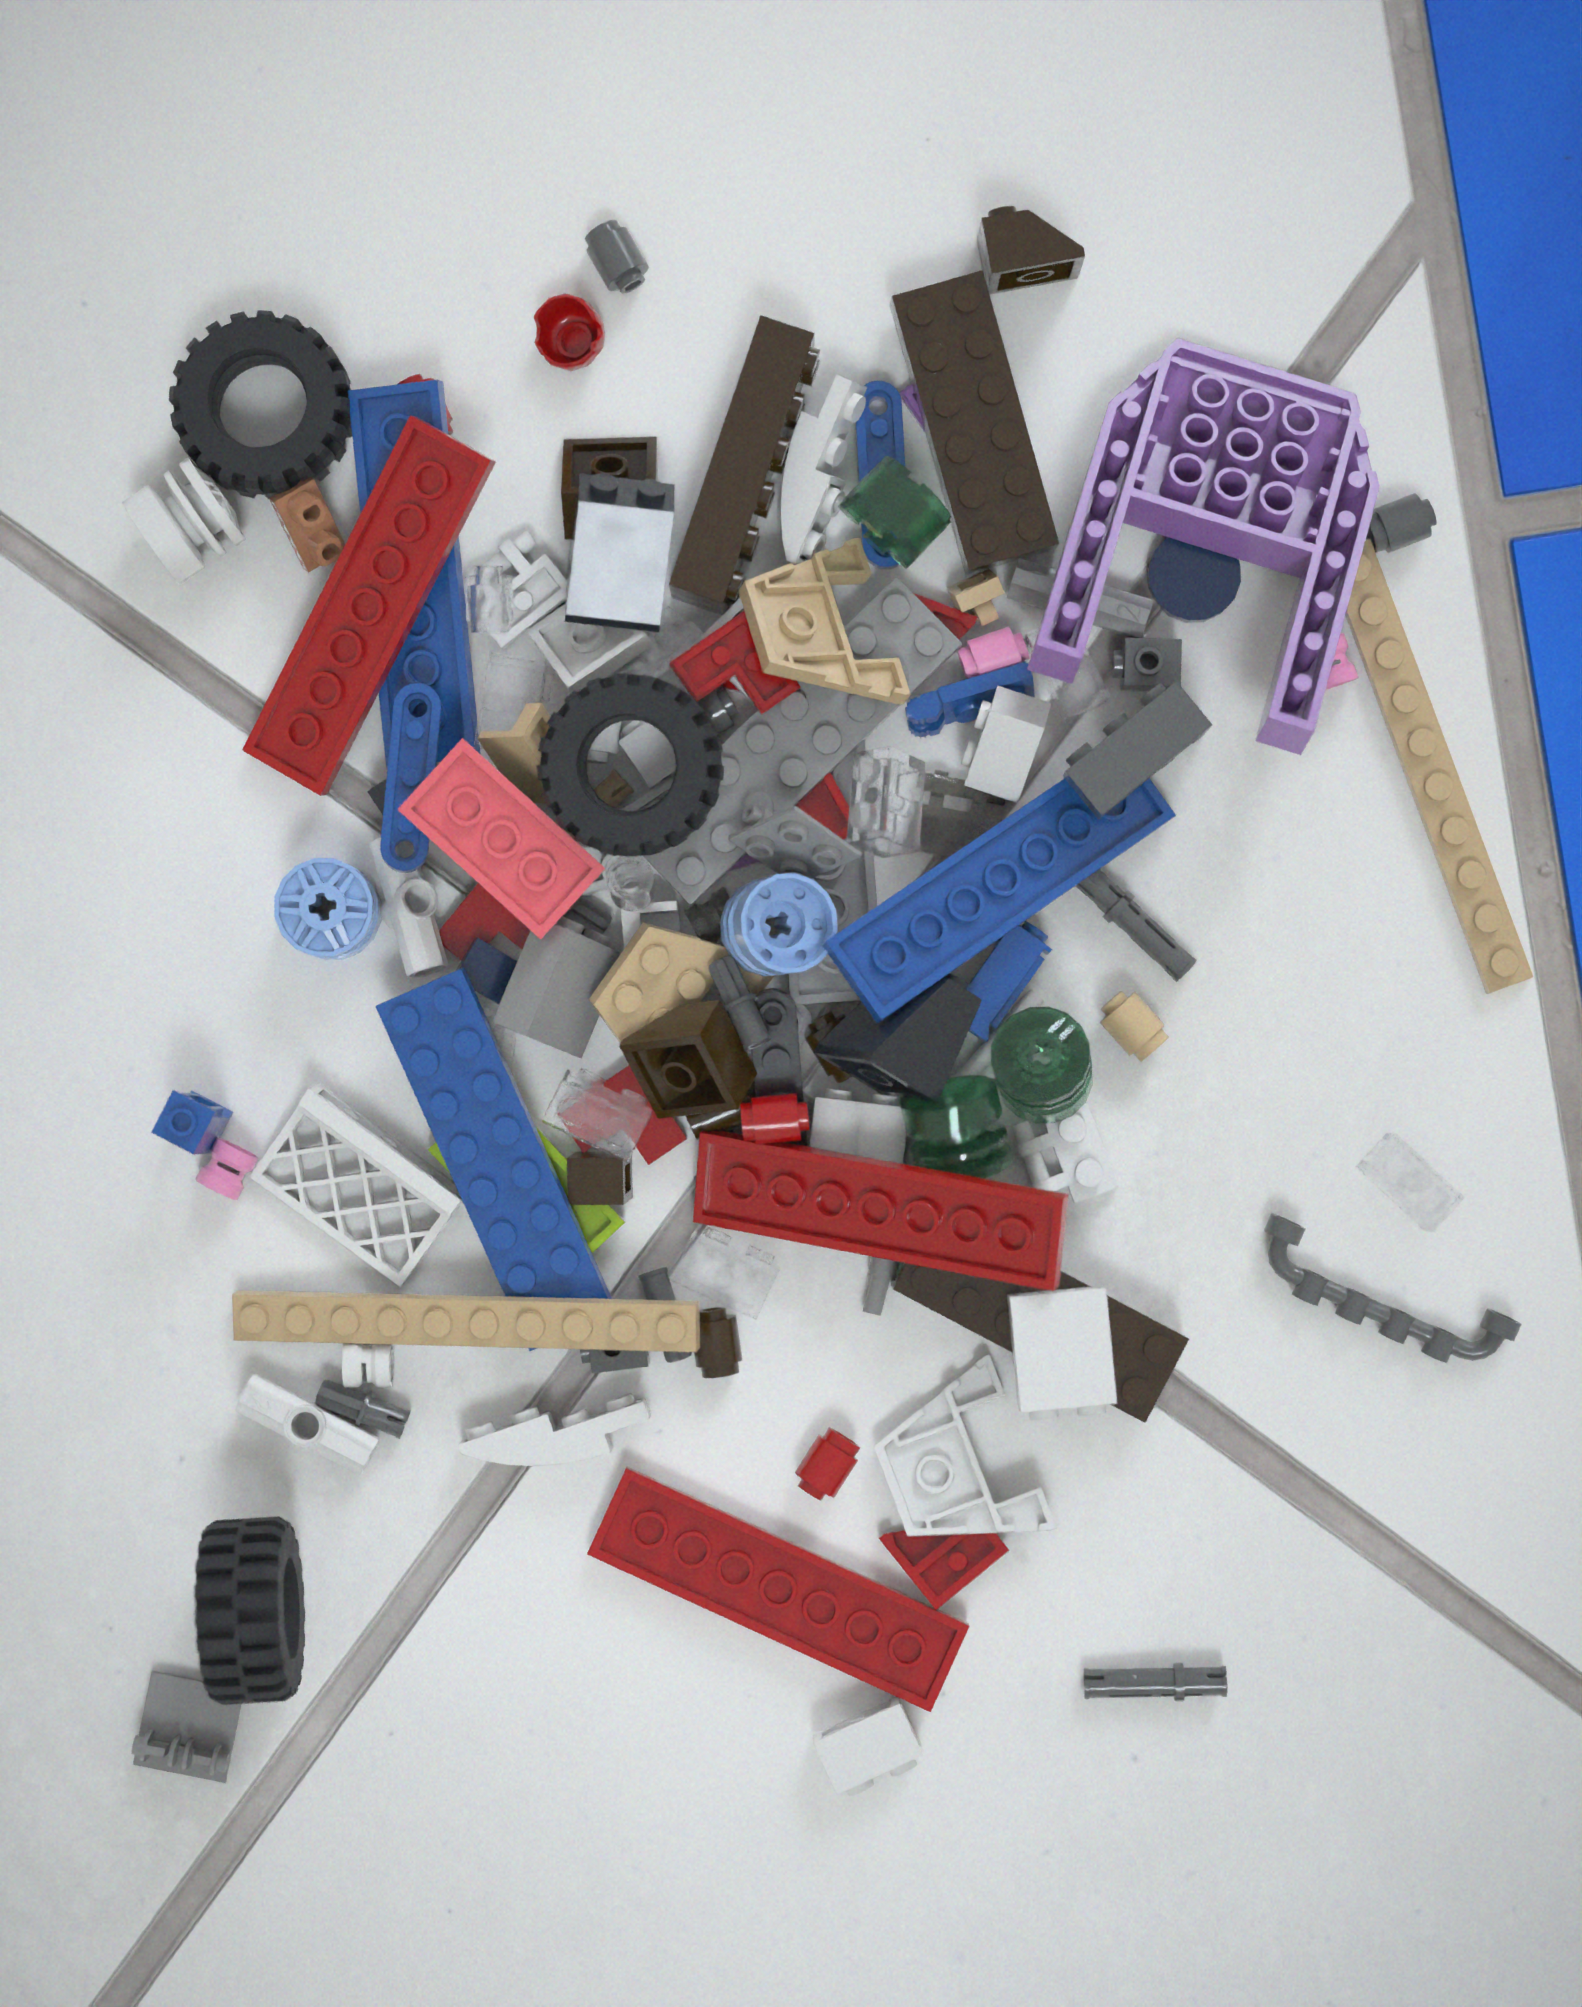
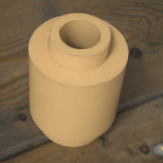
(1133, 1025)

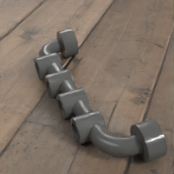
(1394, 1322)

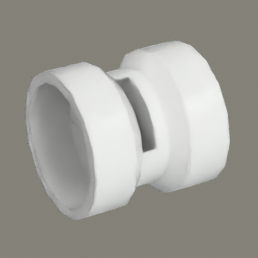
(367, 1365)

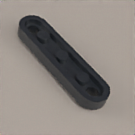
(779, 1059)

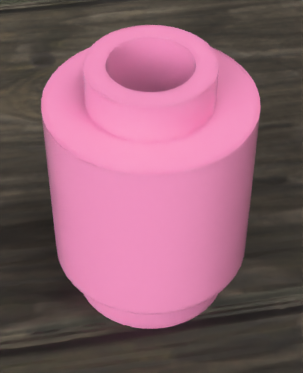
(992, 652)

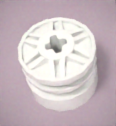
(184, 520)

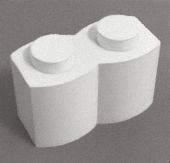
(858, 1127)

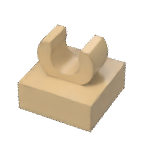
(976, 594)

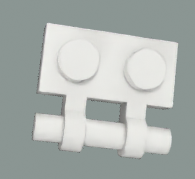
(535, 590)
(1078, 1151)

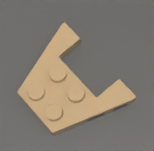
(802, 631)
(656, 975)

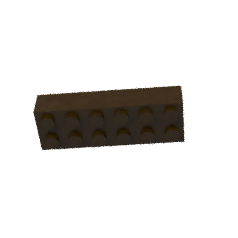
(974, 422)
(743, 464)
(1141, 1347)

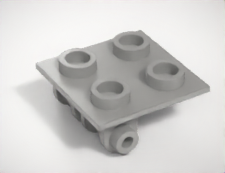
(791, 842)
(185, 1729)

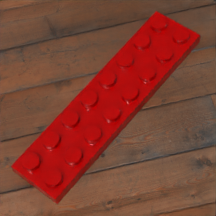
(368, 605)
(881, 1209)
(778, 1589)

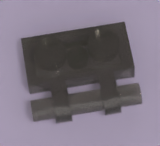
(949, 830)

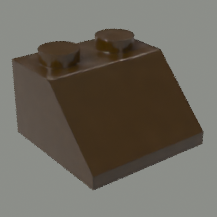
(1025, 251)
(618, 457)
(690, 1061)

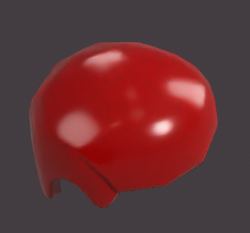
(568, 332)

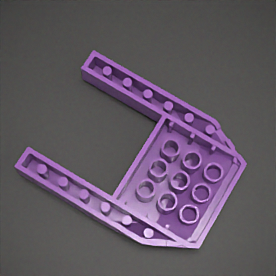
(1239, 468)

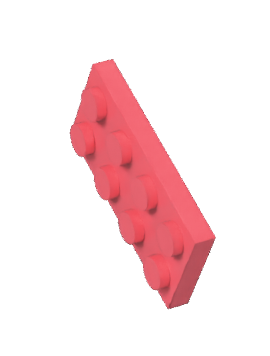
(501, 838)

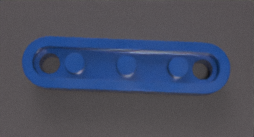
(877, 438)
(410, 761)

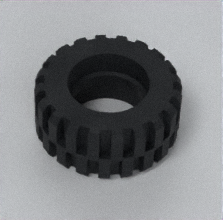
(225, 356)
(565, 765)
(249, 1610)

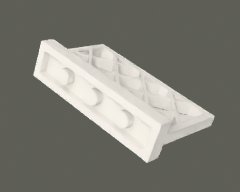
(381, 1151)

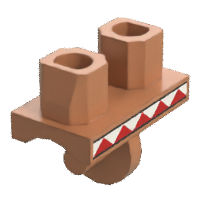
(308, 525)

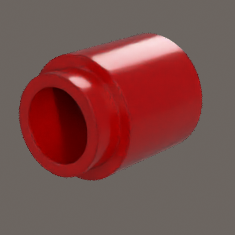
(774, 1119)
(827, 1464)

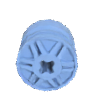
(802, 917)
(349, 926)

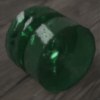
(1039, 1090)
(960, 1129)

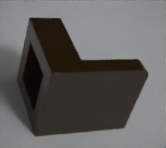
(598, 1179)

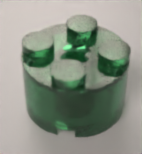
(896, 512)

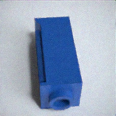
(1006, 975)
(191, 1122)

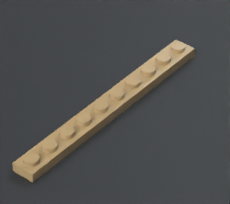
(1433, 779)
(467, 1321)

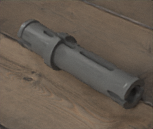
(1137, 924)
(1155, 1682)

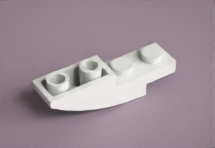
(808, 488)
(537, 1442)

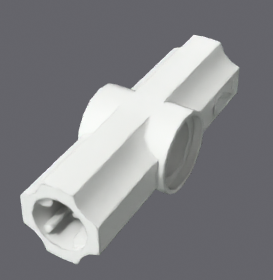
(416, 929)
(279, 1410)

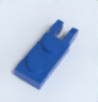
(963, 699)

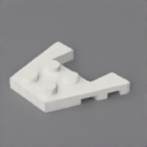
(938, 1474)

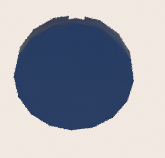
(1192, 580)

